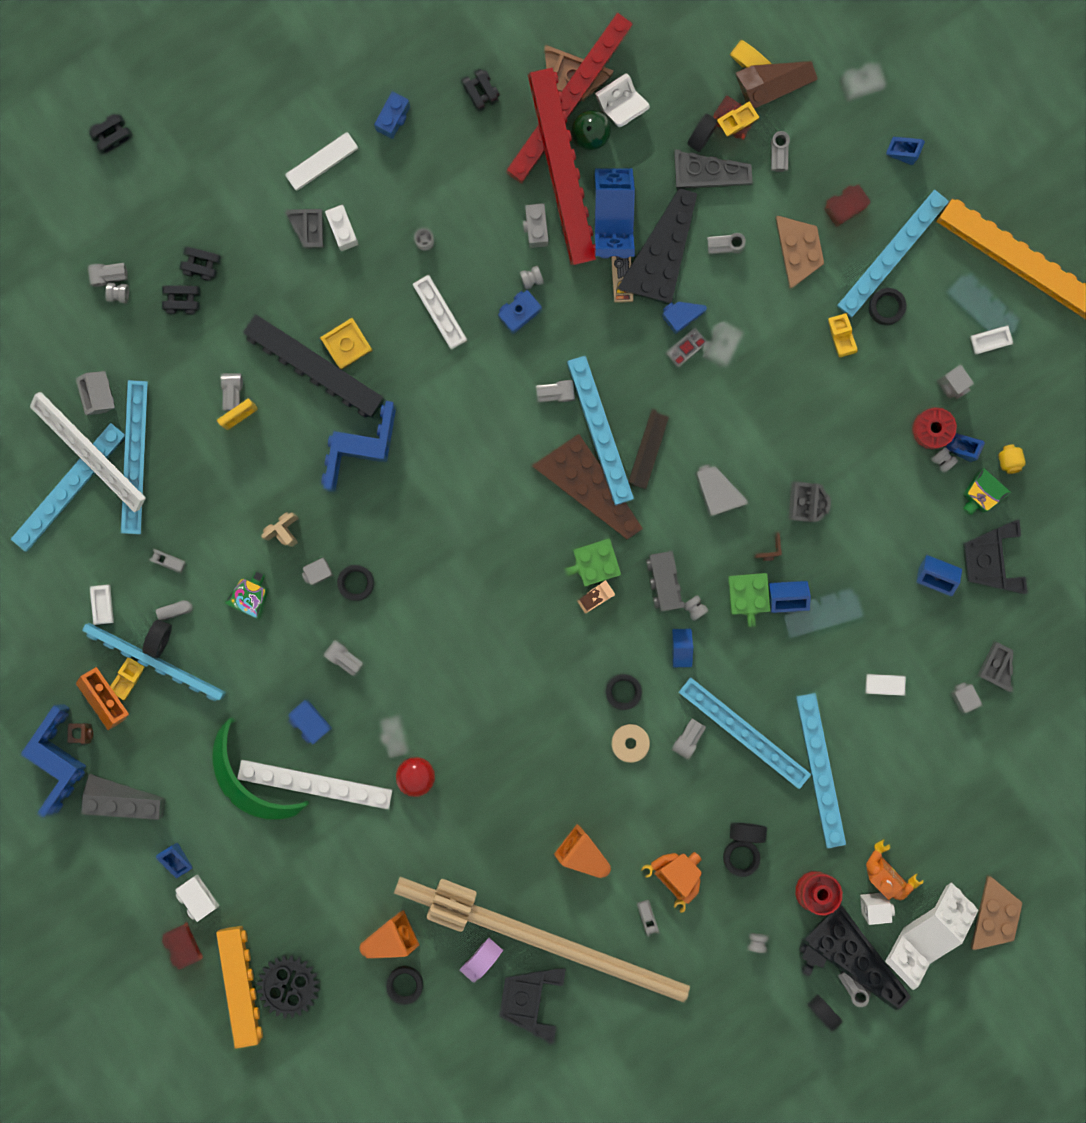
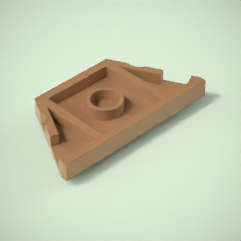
(566, 66)
(799, 249)
(996, 916)

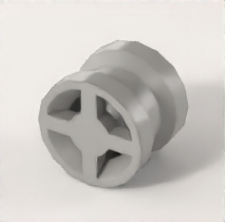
(758, 943)

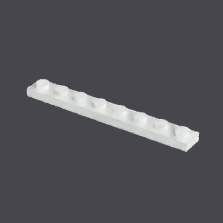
(87, 452)
(314, 784)

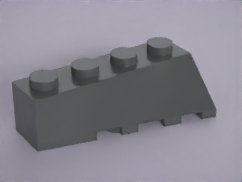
(112, 799)

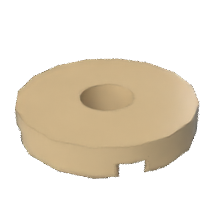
(636, 753)

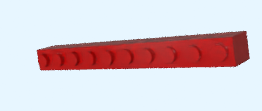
(573, 92)
(561, 165)

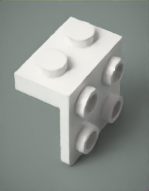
(621, 101)

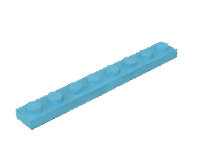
(892, 253)
(600, 430)
(134, 450)
(65, 491)
(161, 666)
(744, 733)
(820, 770)

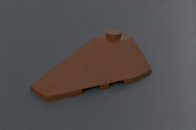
(770, 81)

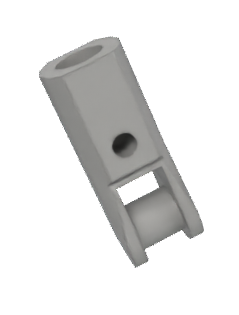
(170, 561)
(174, 610)
(647, 915)

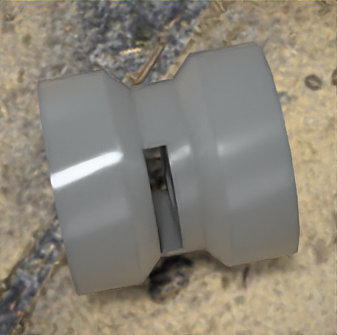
(421, 237)
(529, 278)
(118, 293)
(944, 460)
(695, 608)

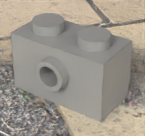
(536, 225)
(956, 383)
(95, 393)

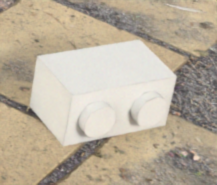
(341, 228)
(196, 898)
(876, 908)

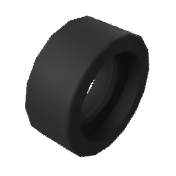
(702, 132)
(887, 292)
(341, 582)
(157, 638)
(623, 677)
(748, 832)
(741, 872)
(401, 999)
(825, 1013)

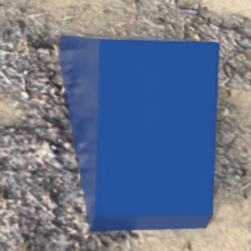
(905, 149)
(965, 447)
(682, 647)
(174, 860)

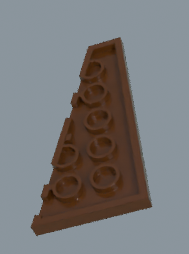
(582, 478)

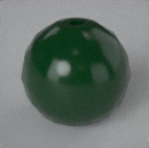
(591, 130)

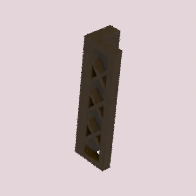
(648, 449)

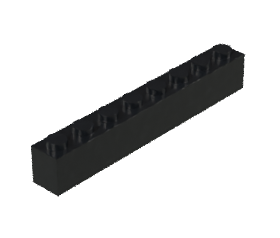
(314, 366)

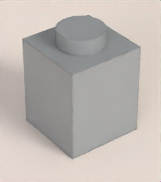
(317, 572)
(966, 697)

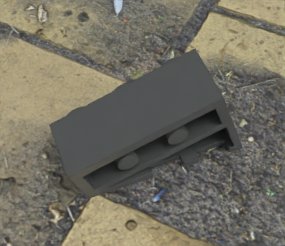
(664, 581)

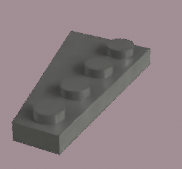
(703, 171)

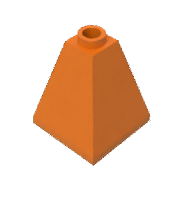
(582, 854)
(391, 940)

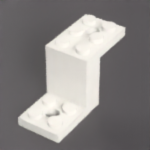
(932, 936)

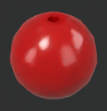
(415, 776)

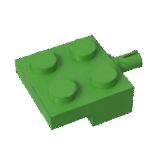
(595, 563)
(749, 595)

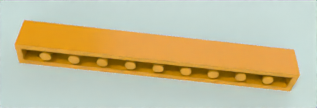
(1015, 255)

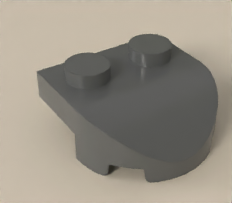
(808, 502)

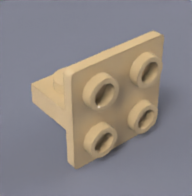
(281, 531)

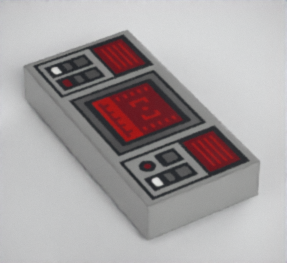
(686, 347)

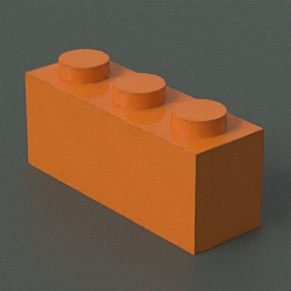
(102, 698)

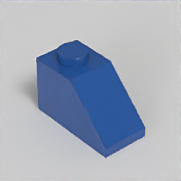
(682, 314)

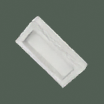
(991, 340)
(101, 604)
(885, 684)

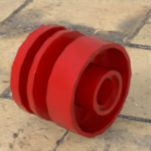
(945, 426)
(829, 897)

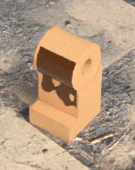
(596, 597)

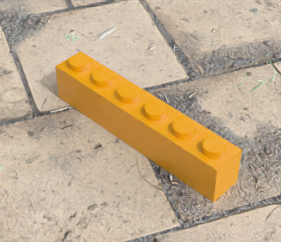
(238, 986)

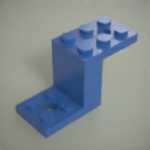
(614, 212)
(359, 447)
(54, 760)

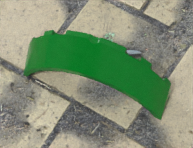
(237, 792)

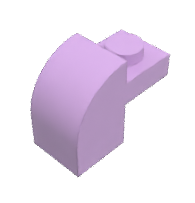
(481, 960)

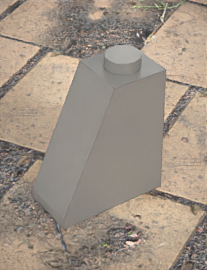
(718, 491)

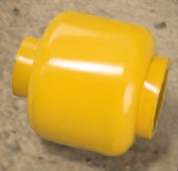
(1011, 459)

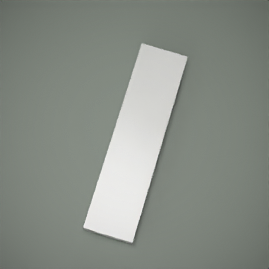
(321, 161)
(439, 312)

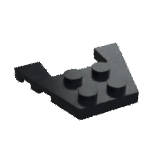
(986, 561)
(522, 1000)

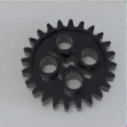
(273, 979)

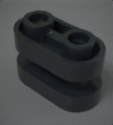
(490, 93)
(112, 124)
(206, 272)
(190, 306)

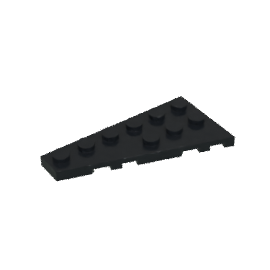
(659, 260)
(848, 949)

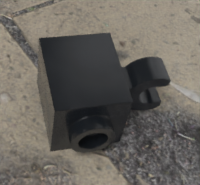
(812, 958)

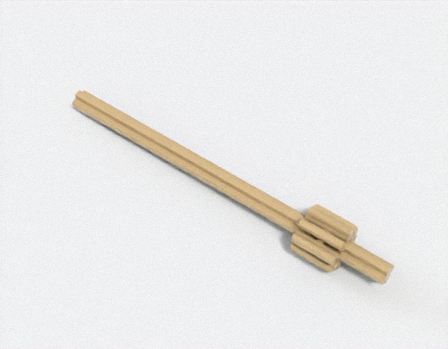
(454, 906)

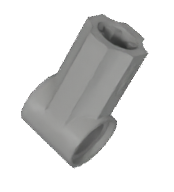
(779, 154)
(723, 244)
(102, 274)
(231, 385)
(561, 391)
(339, 655)
(687, 741)
(853, 988)

